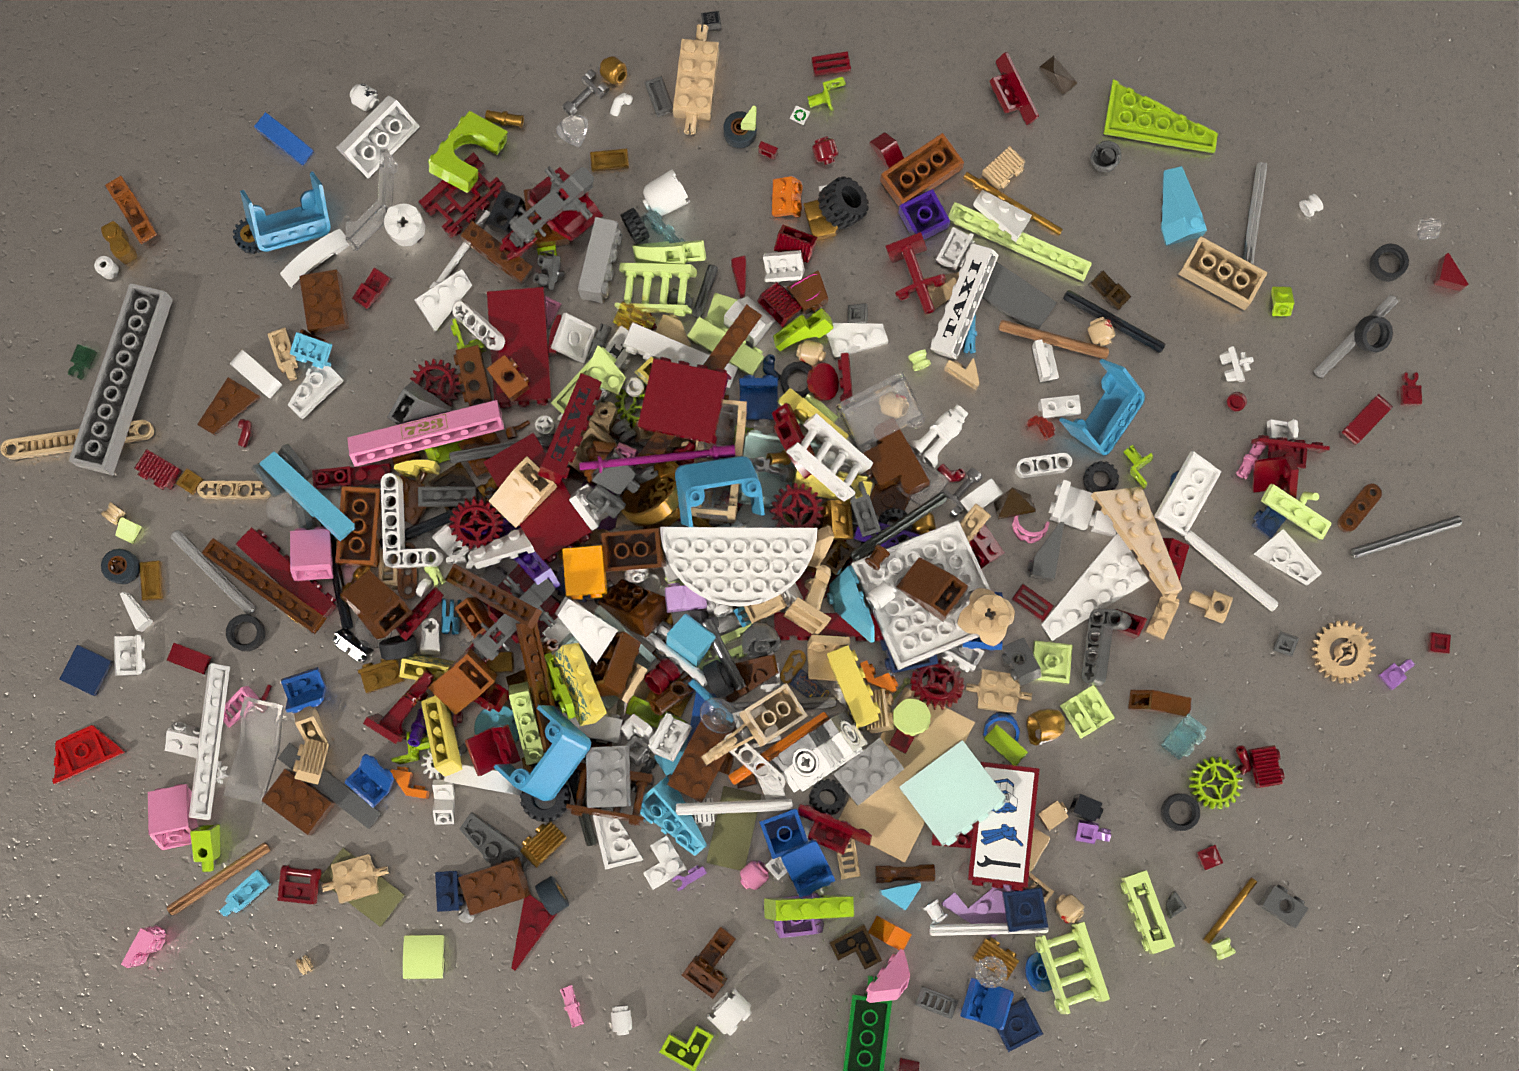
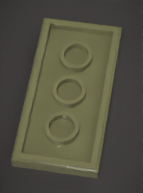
(732, 832)
(376, 906)

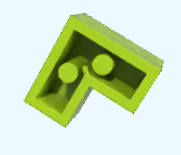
(687, 1053)

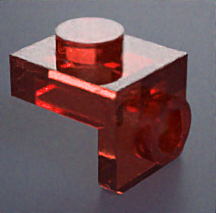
(1046, 428)

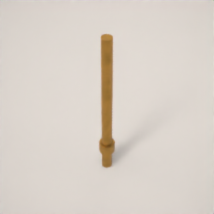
(981, 184)

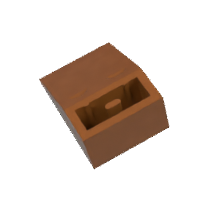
(463, 681)

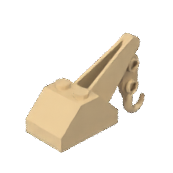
(765, 721)

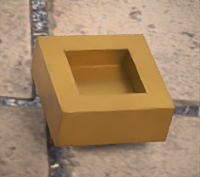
(189, 481)

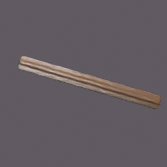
(1054, 339)
(218, 878)

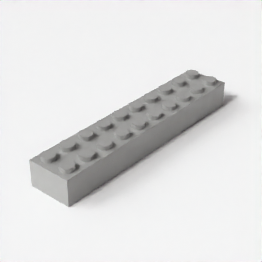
(121, 379)

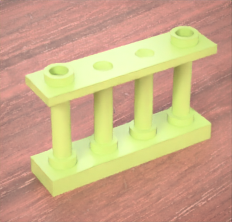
(666, 272)
(1091, 971)

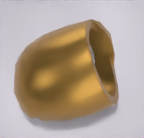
(1050, 723)

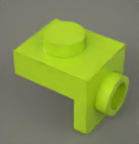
(1282, 301)

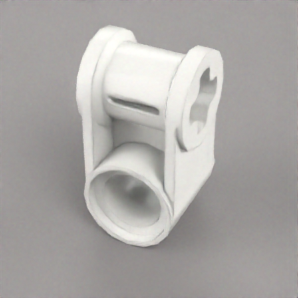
(431, 640)

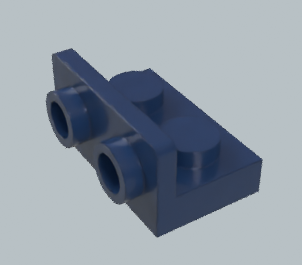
(1268, 521)
(448, 891)

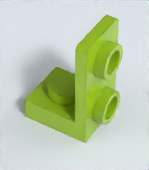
(461, 344)
(441, 453)

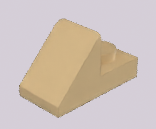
(967, 376)

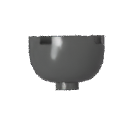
(759, 640)

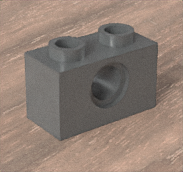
(1020, 651)
(1272, 900)

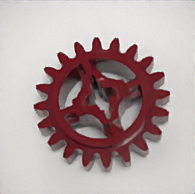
(442, 379)
(796, 501)
(469, 525)
(938, 678)

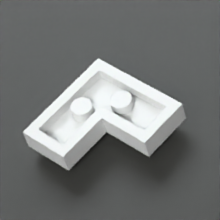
(669, 865)

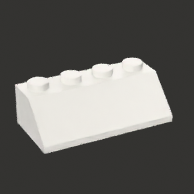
(383, 128)

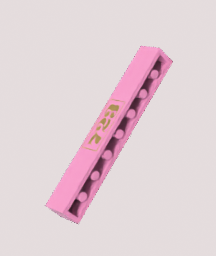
(425, 433)

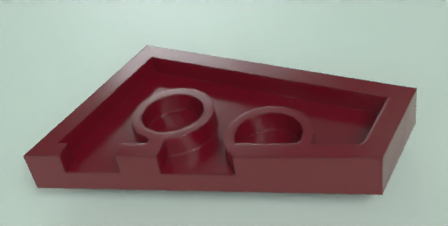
(419, 613)

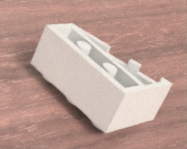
(587, 628)

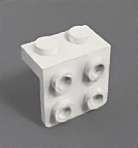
(1072, 506)

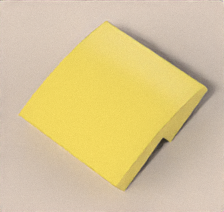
(413, 467)

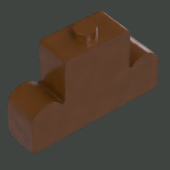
(896, 462)

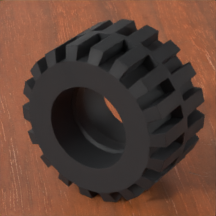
(843, 202)
(546, 815)

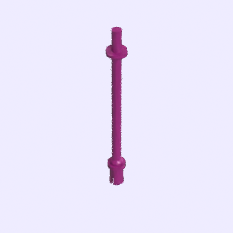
(714, 453)

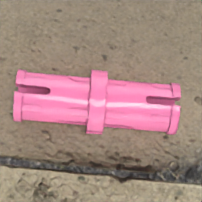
(1248, 463)
(572, 1006)

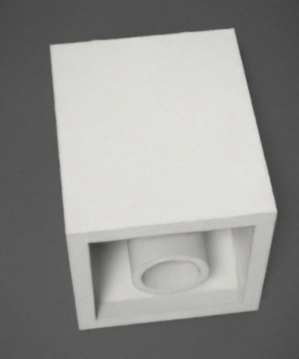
(760, 328)

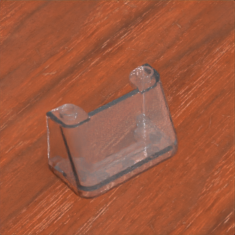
(879, 412)

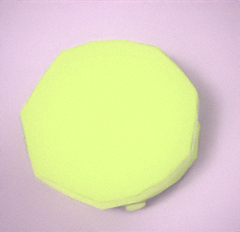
(911, 717)

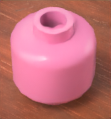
(754, 875)

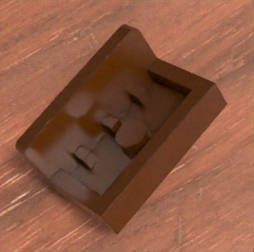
(704, 976)

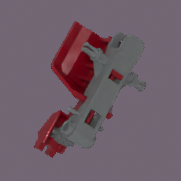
(560, 203)
(523, 587)

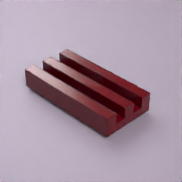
(828, 57)
(1029, 609)

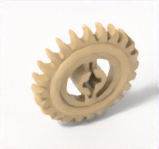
(1353, 636)

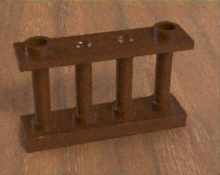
(642, 781)

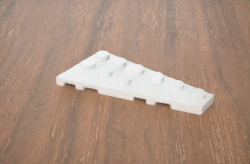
(1102, 583)

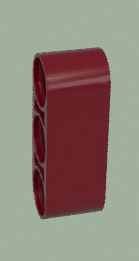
(1367, 419)

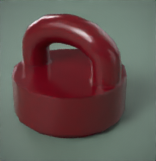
(1236, 401)

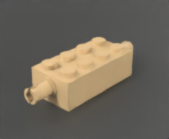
(696, 79)

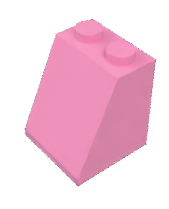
(311, 554)
(169, 816)

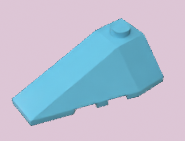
(1180, 211)
(850, 602)
(660, 808)

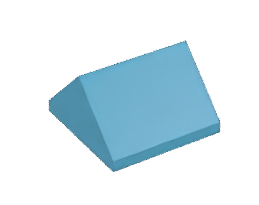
(690, 639)
(902, 894)

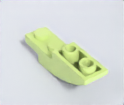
(669, 252)

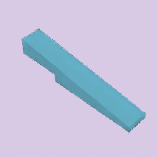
(308, 496)

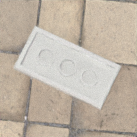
(1187, 494)

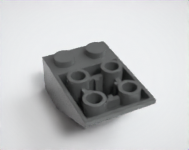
(416, 404)

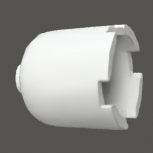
(665, 194)

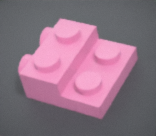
(147, 941)

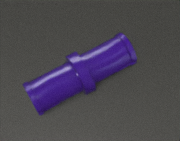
(418, 728)

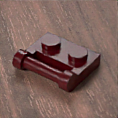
(297, 891)

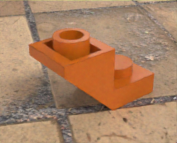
(883, 682)
(405, 779)

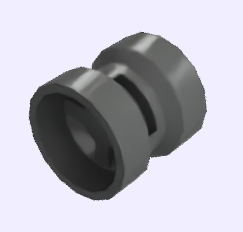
(624, 431)

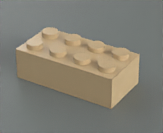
(1223, 273)

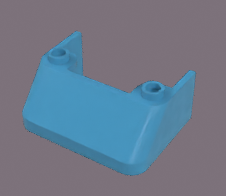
(291, 225)
(1112, 412)
(695, 477)
(557, 764)

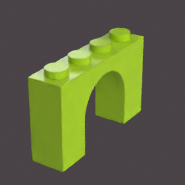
(470, 130)
(809, 908)

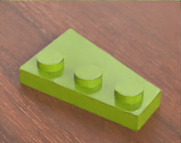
(559, 689)

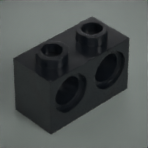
(501, 211)
(1086, 808)

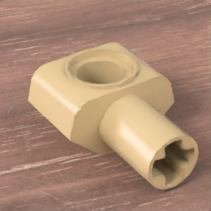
(1208, 604)

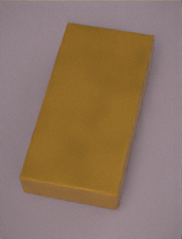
(609, 160)
(151, 580)

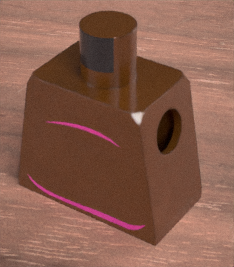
(809, 293)

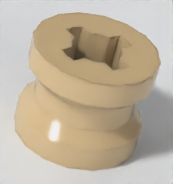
(113, 513)

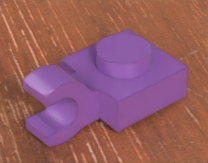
(1394, 674)
(1089, 832)
(694, 874)

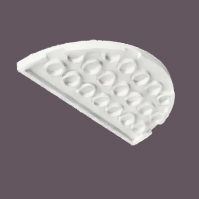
(738, 563)

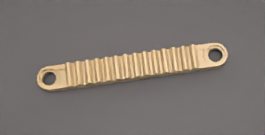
(62, 441)

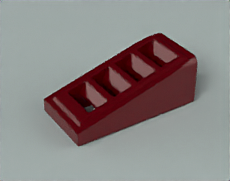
(739, 270)

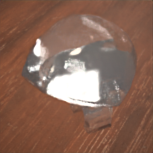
(573, 129)

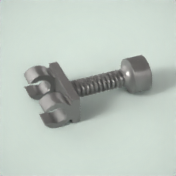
(590, 76)
(762, 465)
(973, 476)

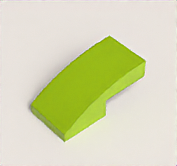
(1005, 745)

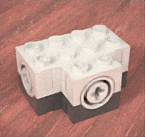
(820, 752)

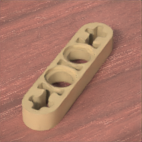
(235, 490)

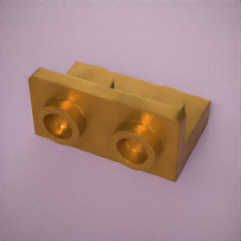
(839, 517)
(380, 675)

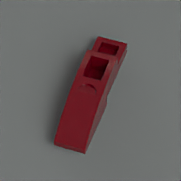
(790, 433)
(350, 476)

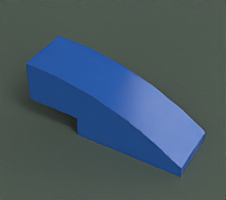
(283, 139)

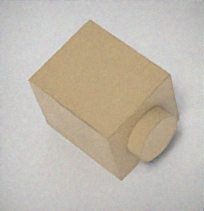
(1053, 815)

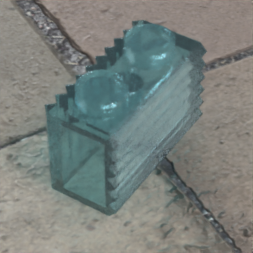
(1184, 737)

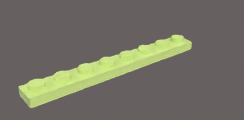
(1024, 245)

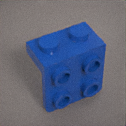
(760, 396)
(304, 690)
(370, 780)
(808, 868)
(987, 1004)

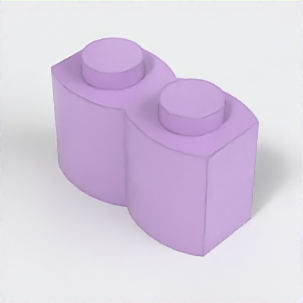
(682, 598)

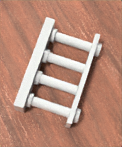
(840, 446)

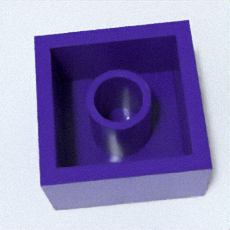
(924, 215)

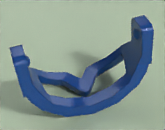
(999, 716)

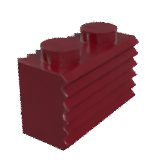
(795, 240)
(779, 304)
(158, 469)
(1266, 766)

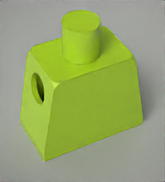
(206, 845)

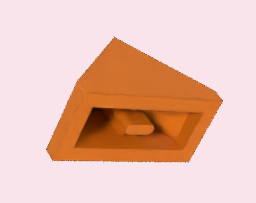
(889, 933)

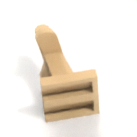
(807, 612)

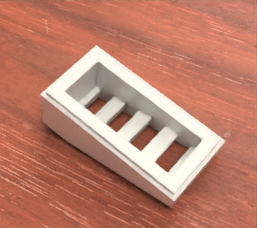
(137, 614)

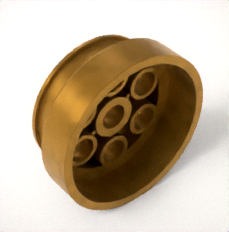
(655, 501)

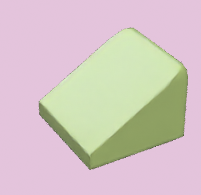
(749, 121)
(127, 530)

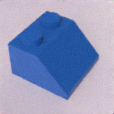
(783, 833)

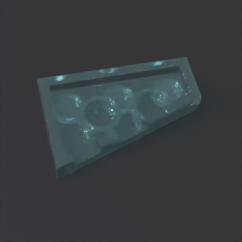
(659, 226)

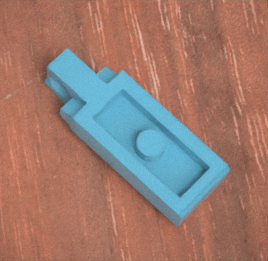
(245, 893)

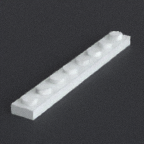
(209, 742)

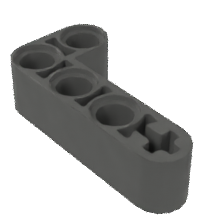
(1098, 674)

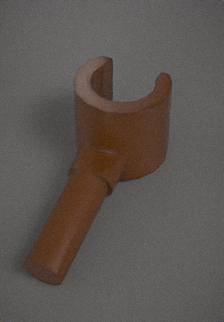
(511, 431)

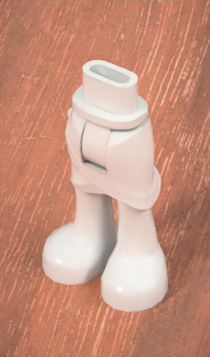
(947, 427)

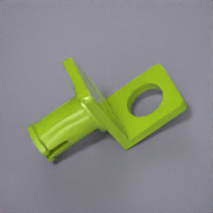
(824, 97)
(1139, 462)
(413, 752)

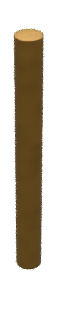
(1230, 910)

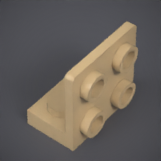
(817, 650)
(635, 684)

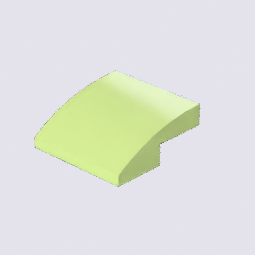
(1087, 711)
(423, 957)

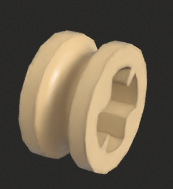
(304, 965)

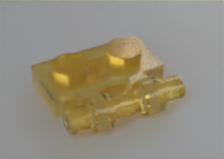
(628, 314)

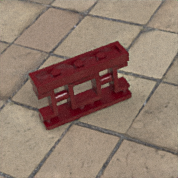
(471, 209)

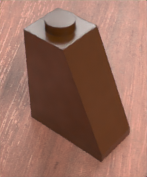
(1159, 703)

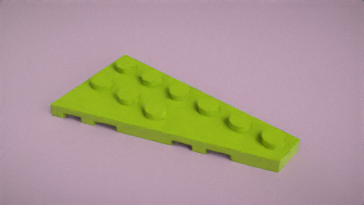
(1147, 120)

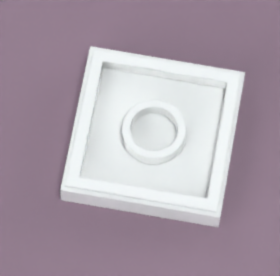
(573, 337)

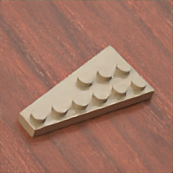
(1139, 531)

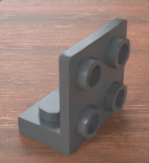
(292, 459)

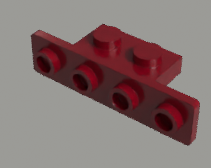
(1012, 91)
(1282, 447)
(832, 832)

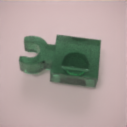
(82, 358)

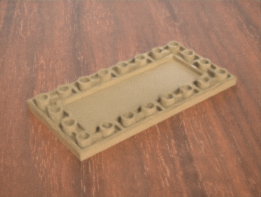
(888, 812)

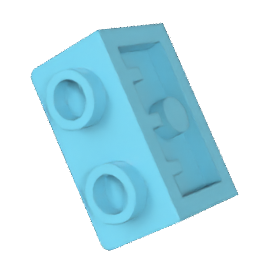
(311, 349)

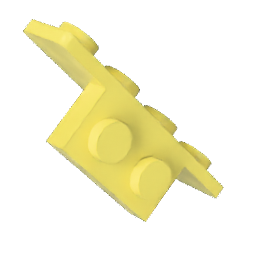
(805, 410)

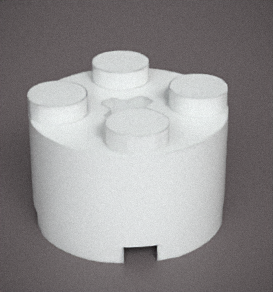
(397, 217)
(729, 1012)

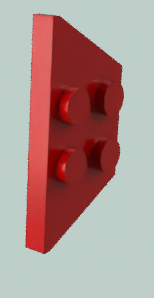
(82, 752)

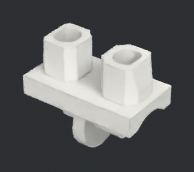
(1232, 357)

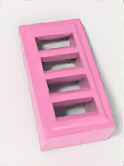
(239, 695)

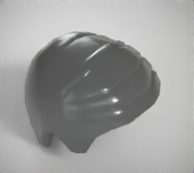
(1106, 156)

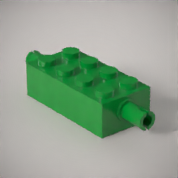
(866, 1033)

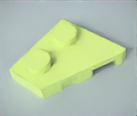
(606, 371)

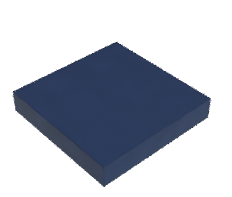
(86, 670)
(1025, 910)
(1020, 1026)

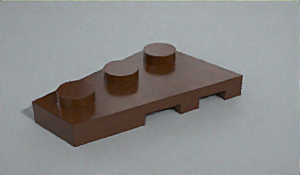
(226, 405)
(754, 674)

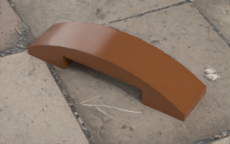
(131, 209)

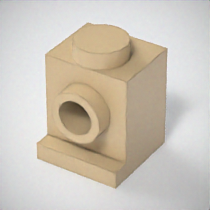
(605, 421)

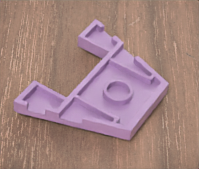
(986, 909)

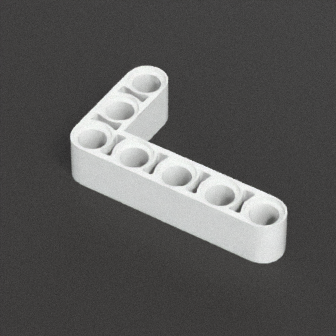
(399, 529)

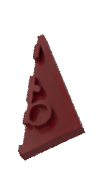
(532, 925)

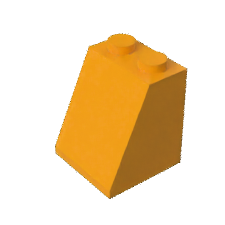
(584, 572)

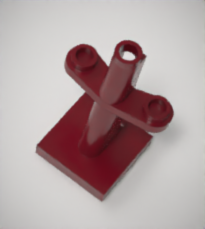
(907, 249)
(391, 724)

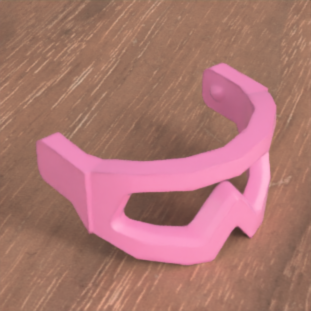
(1027, 534)

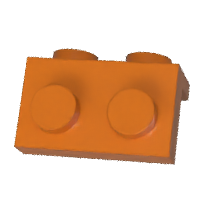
(787, 197)

